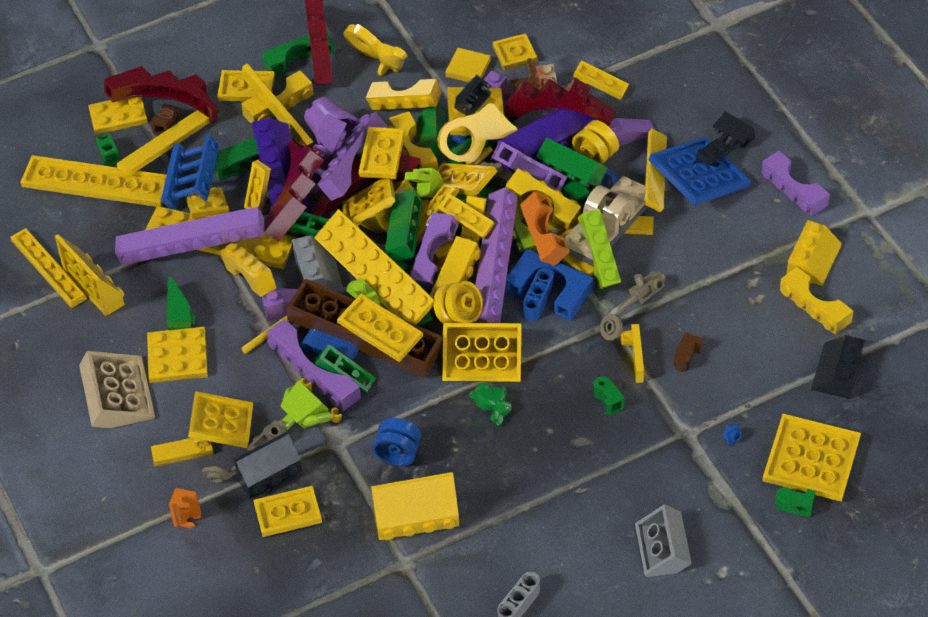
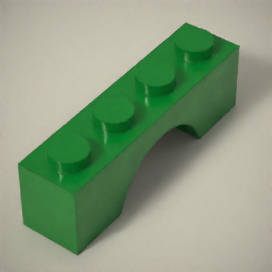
(280, 56)

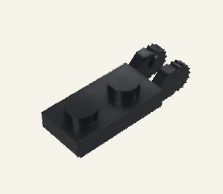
(716, 150)

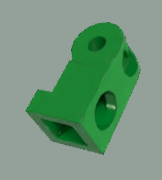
(107, 150)
(609, 394)
(795, 502)

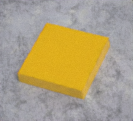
(514, 51)
(467, 64)

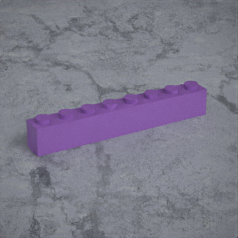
(189, 235)
(495, 254)

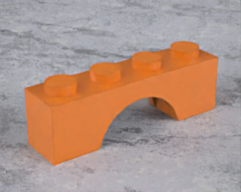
(537, 211)

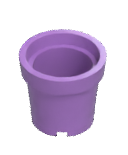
(322, 106)

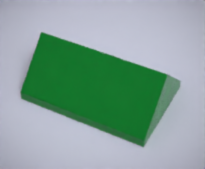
(429, 124)

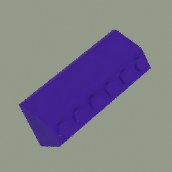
(557, 126)
(273, 151)

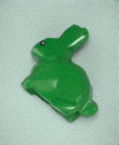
(492, 399)

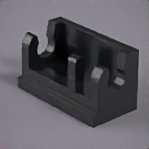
(472, 96)
(735, 128)

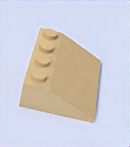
(115, 389)

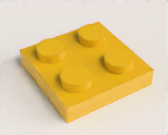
(213, 206)

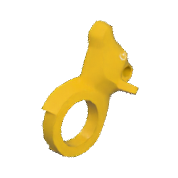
(389, 56)
(483, 125)

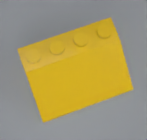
(89, 277)
(482, 352)
(415, 506)

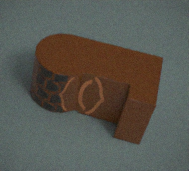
(165, 118)
(688, 346)

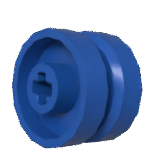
(396, 442)

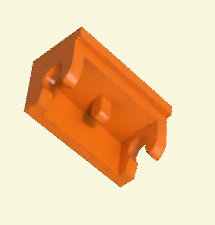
(184, 505)

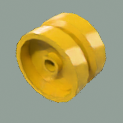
(596, 142)
(458, 303)

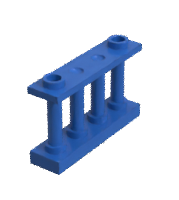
(179, 165)

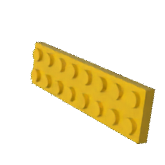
(93, 181)
(262, 247)
(369, 262)

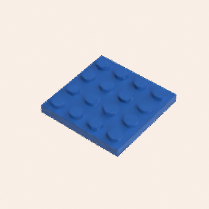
(694, 177)

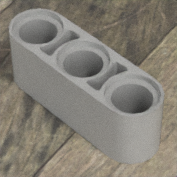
(520, 591)

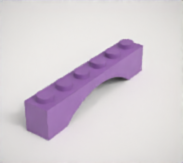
(338, 176)
(338, 388)

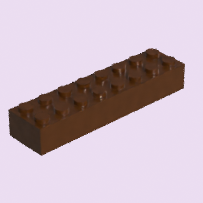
(320, 308)

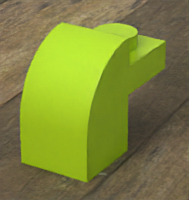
(428, 181)

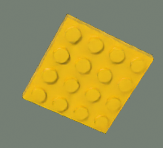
(811, 457)

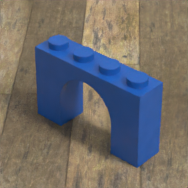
(577, 284)

